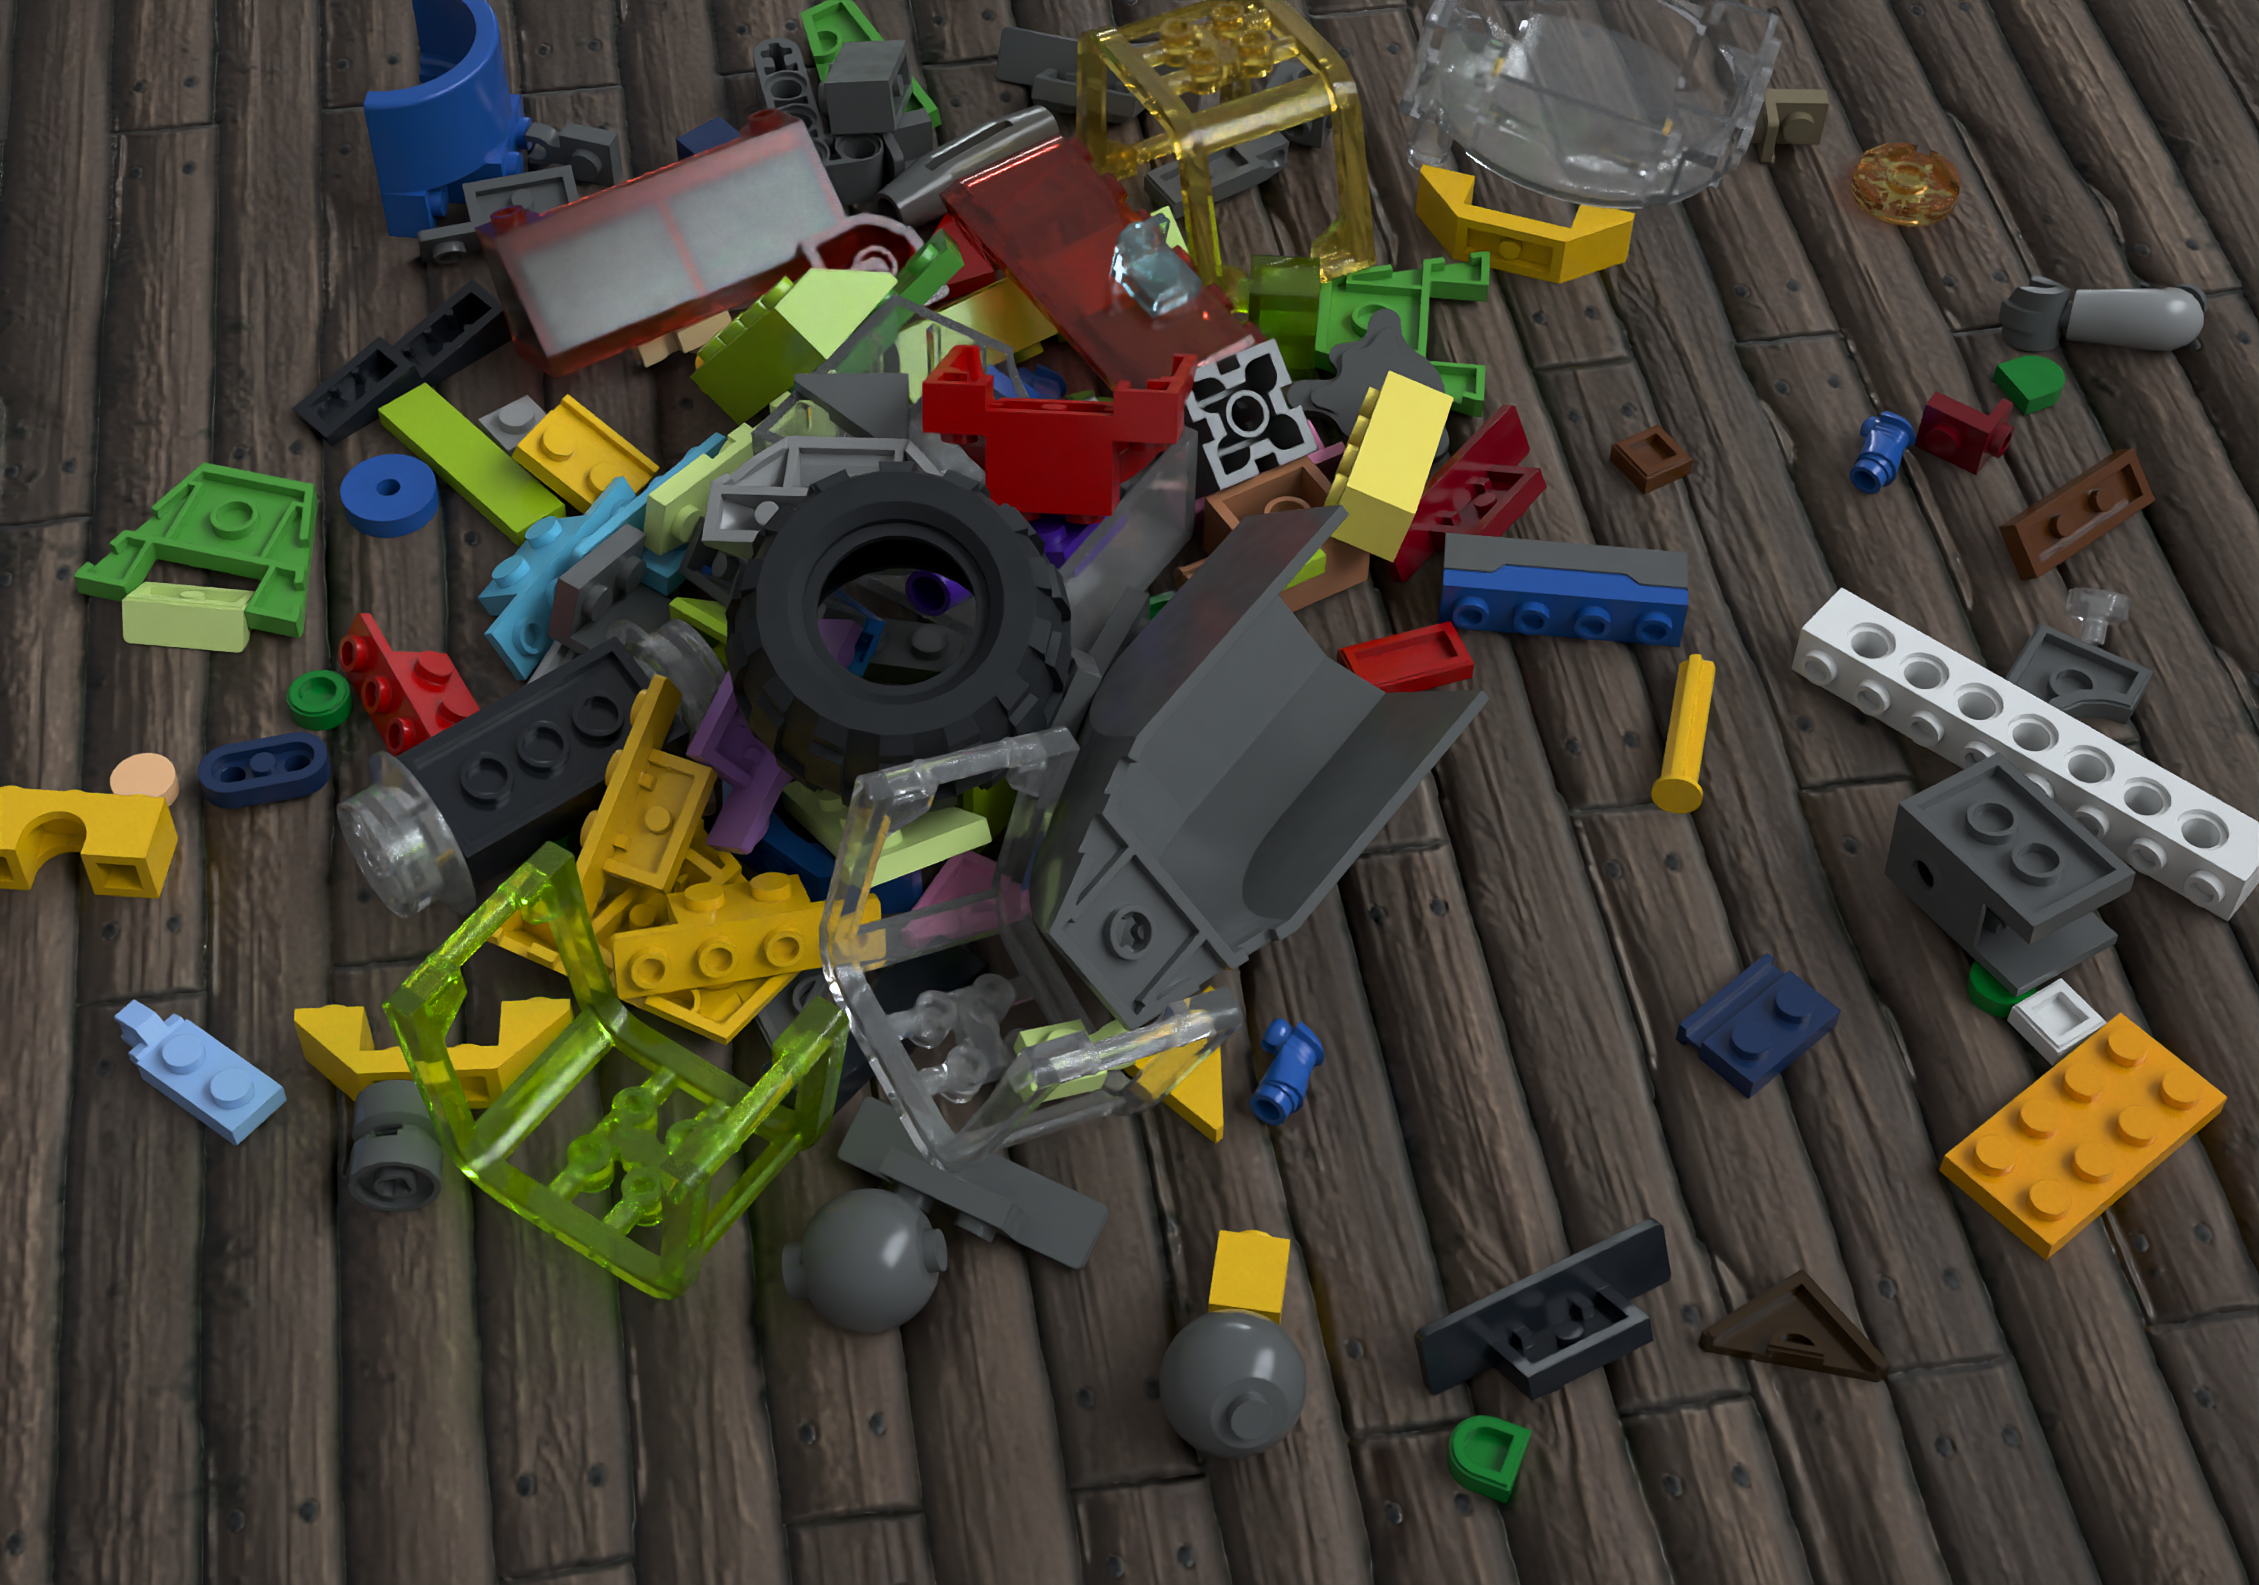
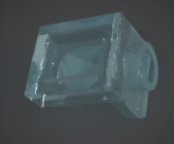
(1151, 268)

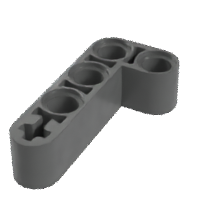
(850, 160)

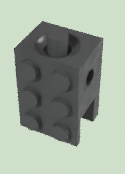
(2006, 873)

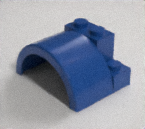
(450, 127)

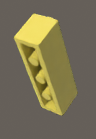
(1387, 463)

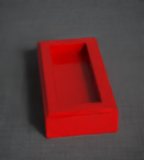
(1410, 659)

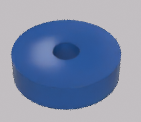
(389, 495)

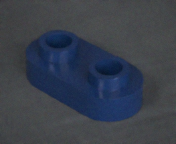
(264, 770)

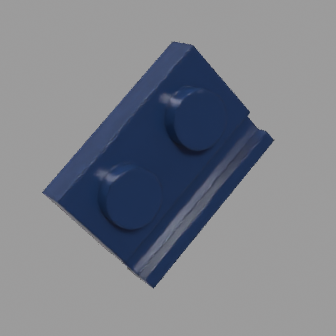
(1758, 1025)

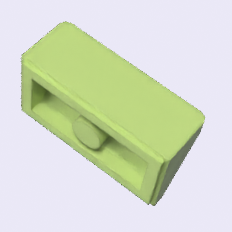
(187, 617)

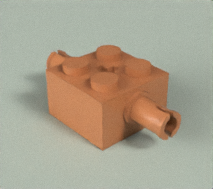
(1282, 489)

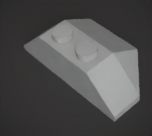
(782, 475)

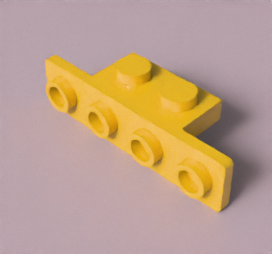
(647, 806)
(725, 936)

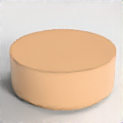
(146, 775)

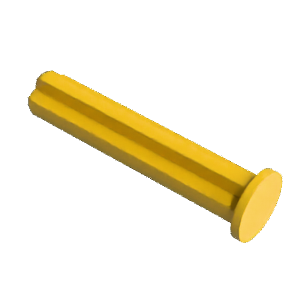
(1678, 786)

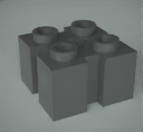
(1244, 418)

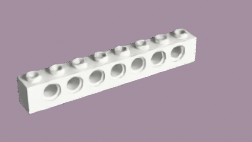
(1972, 713)

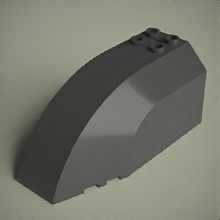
(1224, 779)

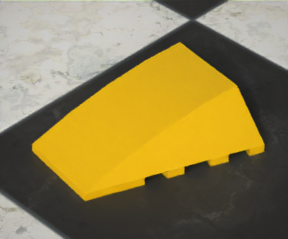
(711, 1010)

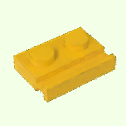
(581, 455)

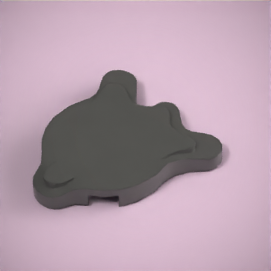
(1364, 366)

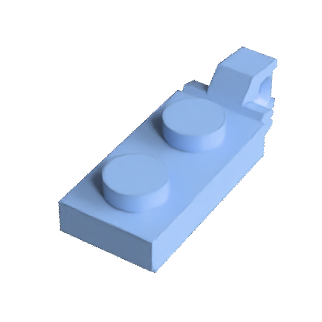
(199, 1072)

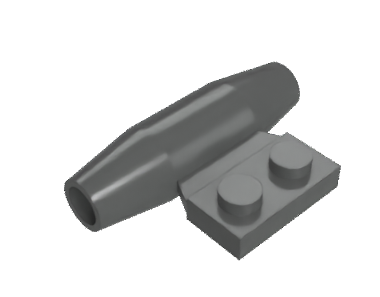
(915, 192)

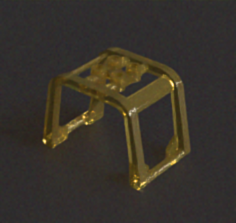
(1226, 57)

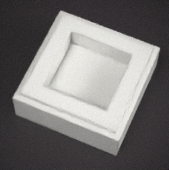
(2055, 1021)

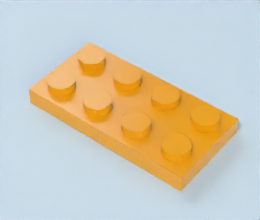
(2082, 1135)

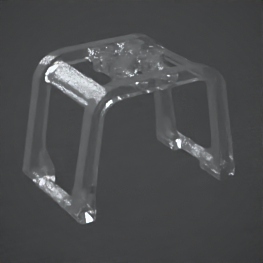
(879, 807)

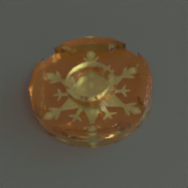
(1905, 185)

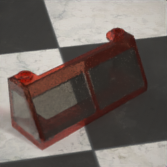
(659, 246)

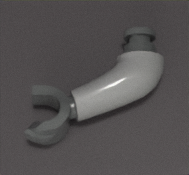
(2116, 317)

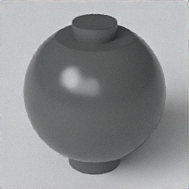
(866, 1261)
(1233, 1383)

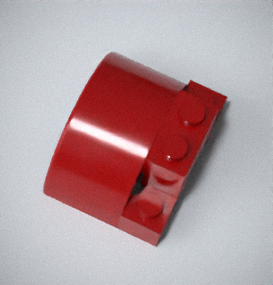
(1054, 451)

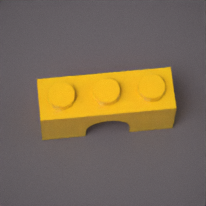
(120, 838)

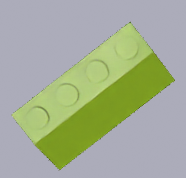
(785, 335)

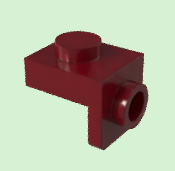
(1963, 433)

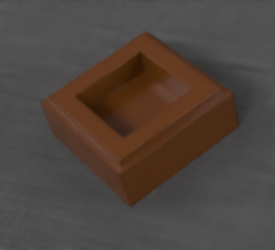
(1651, 459)

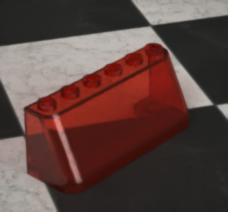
(1055, 237)

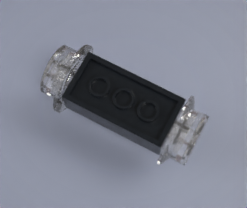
(517, 769)

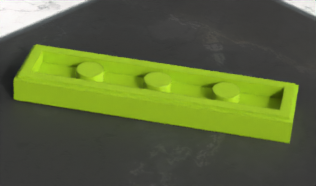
(469, 462)

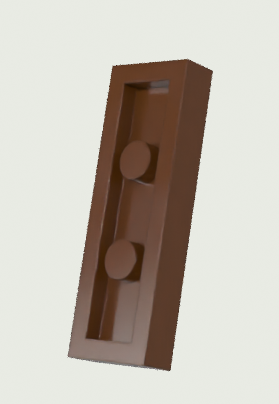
(2076, 514)

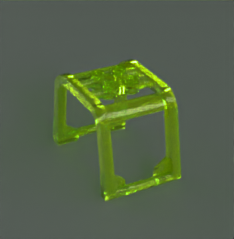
(662, 1180)

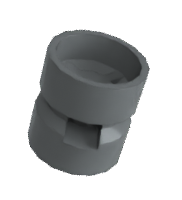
(395, 1149)

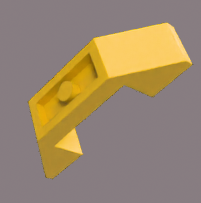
(1516, 243)
(342, 1048)

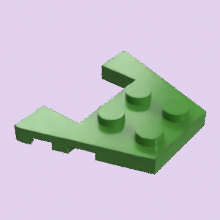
(1354, 298)
(228, 525)

